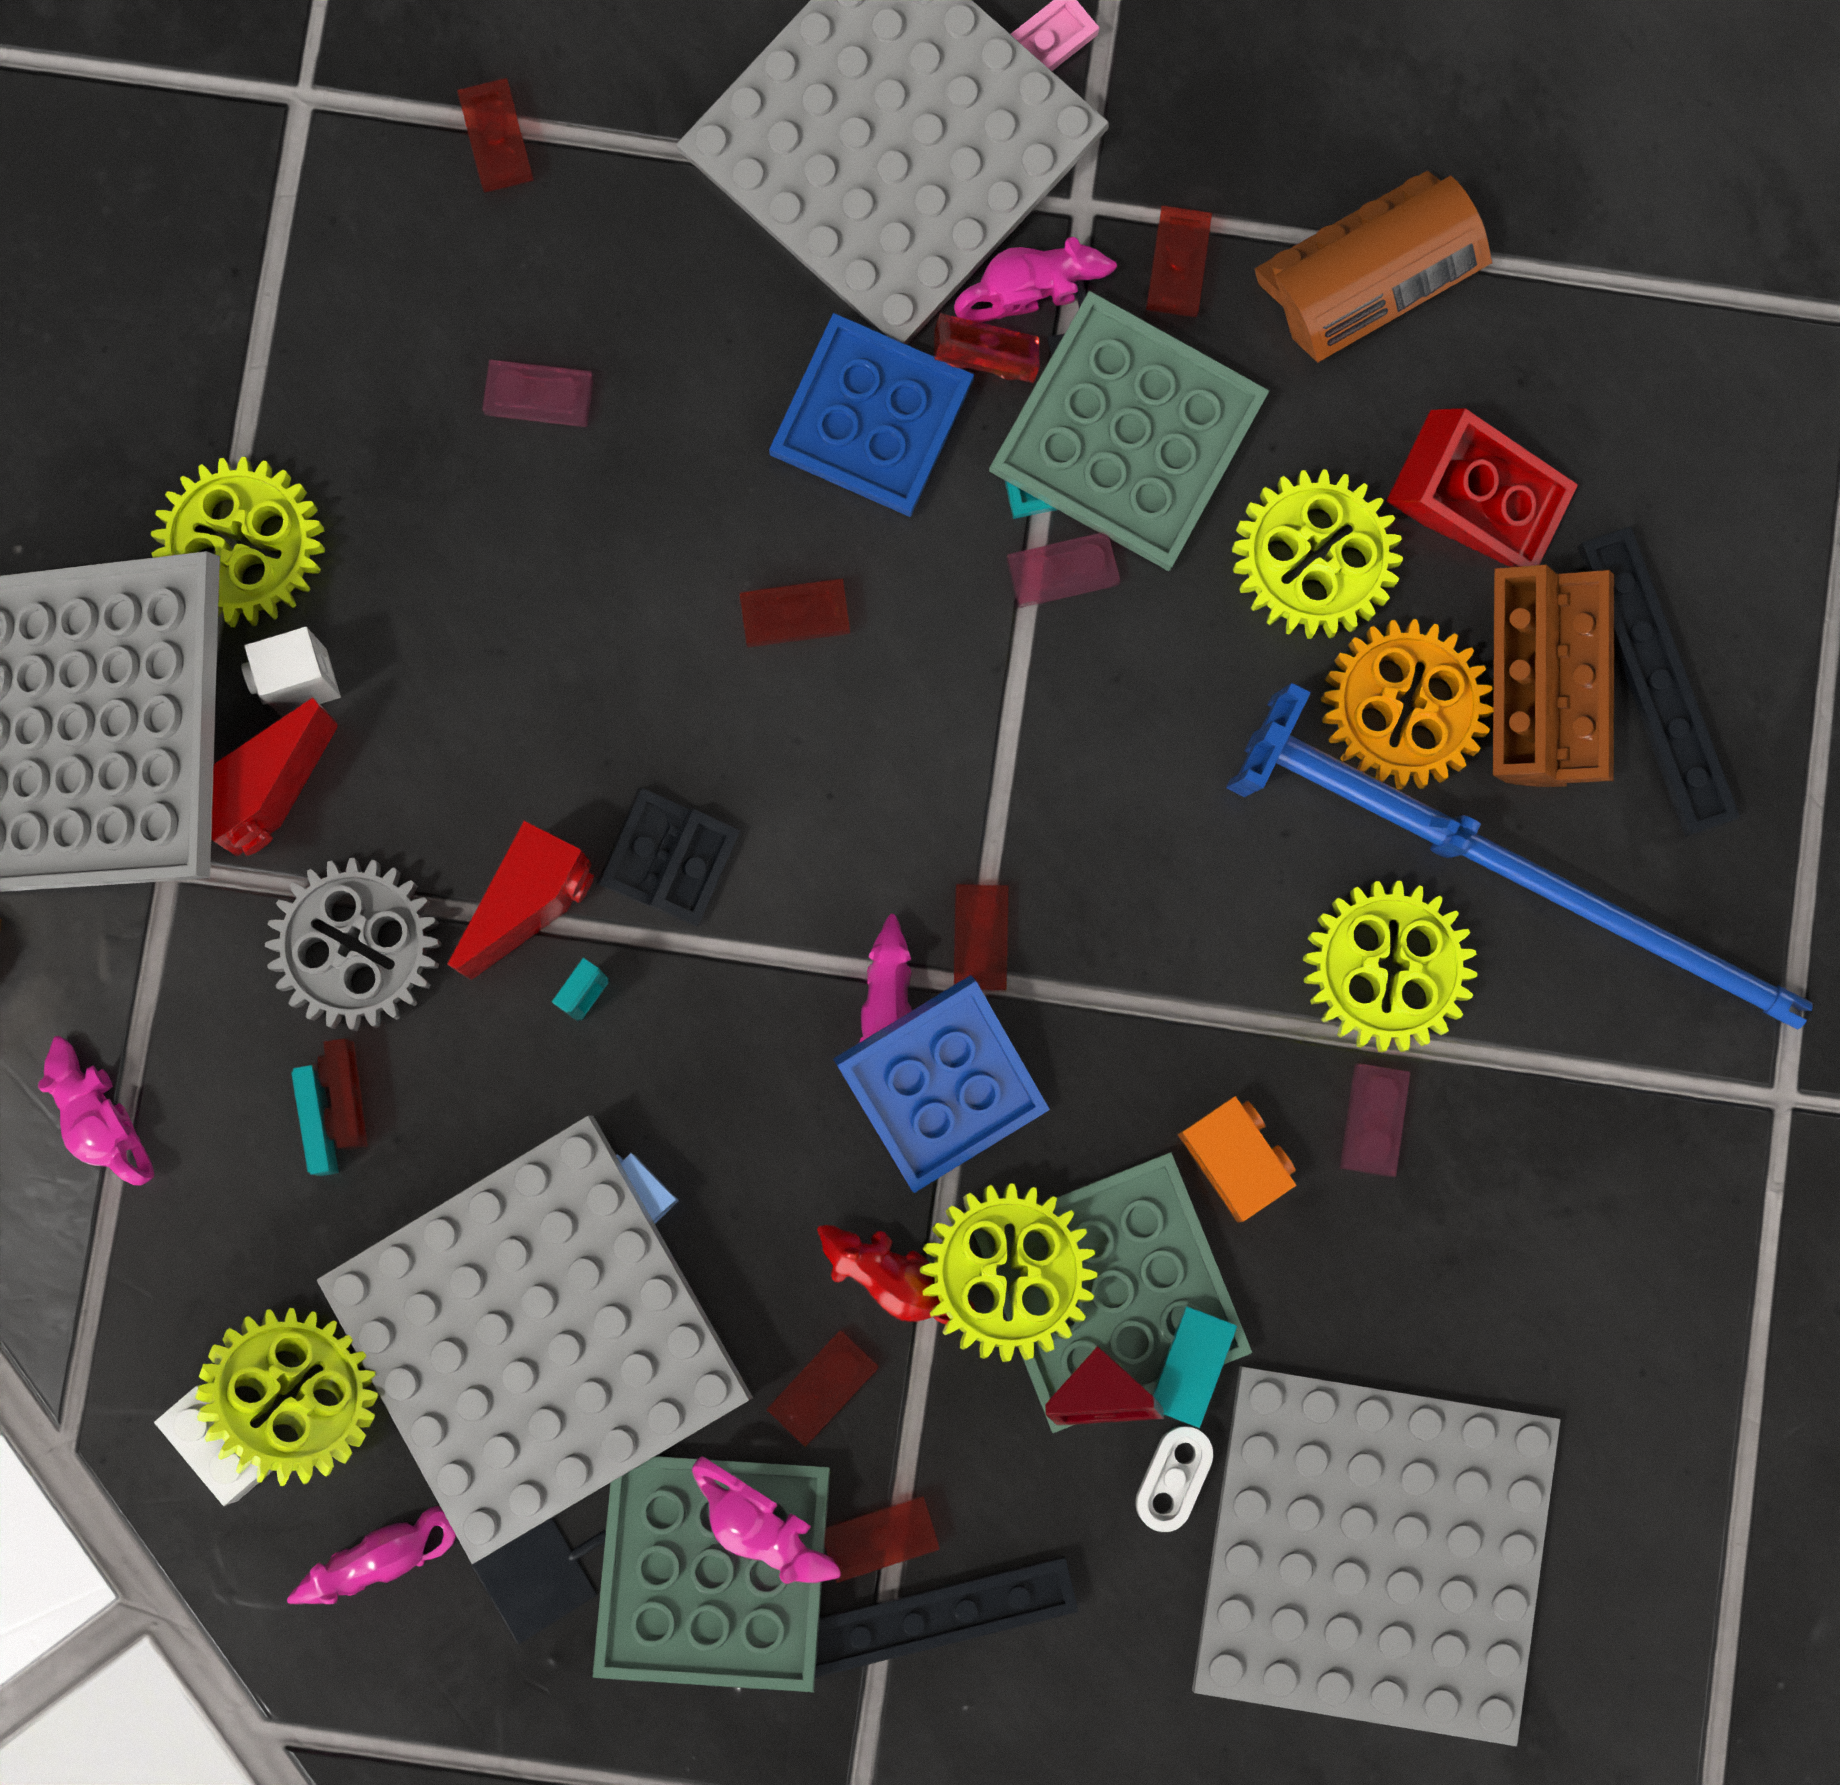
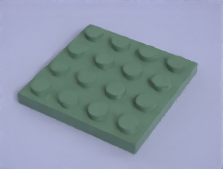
(1128, 431)
(1147, 1267)
(687, 1606)

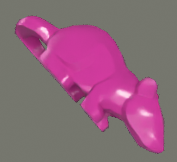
(1025, 275)
(887, 980)
(88, 1120)
(748, 1528)
(378, 1558)

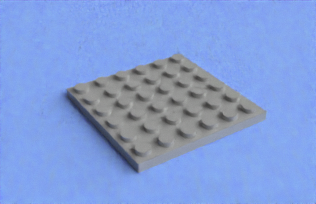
(892, 147)
(108, 722)
(534, 1339)
(1377, 1556)

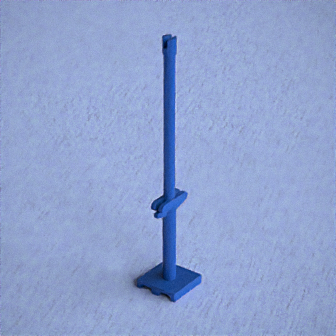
(1459, 837)

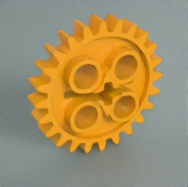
(1450, 721)

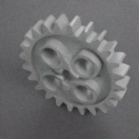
(329, 985)

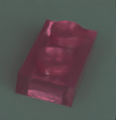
(538, 393)
(1063, 569)
(1375, 1120)

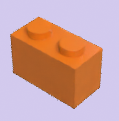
(1239, 1158)

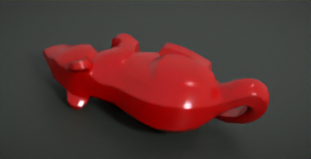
(887, 1276)

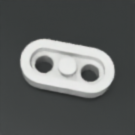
(1177, 1479)

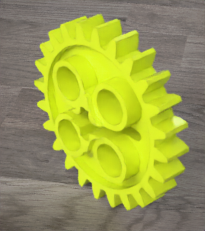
(255, 500)
(1347, 587)
(1437, 973)
(1057, 1275)
(253, 1363)

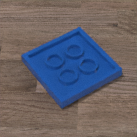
(871, 415)
(941, 1083)

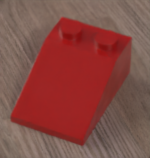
(1481, 489)
(265, 776)
(526, 895)

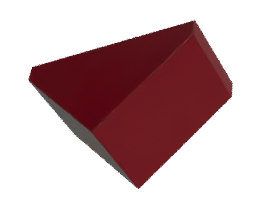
(1101, 1394)

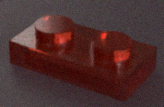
(495, 135)
(1179, 261)
(986, 348)
(794, 613)
(981, 935)
(340, 1073)
(822, 1388)
(881, 1538)

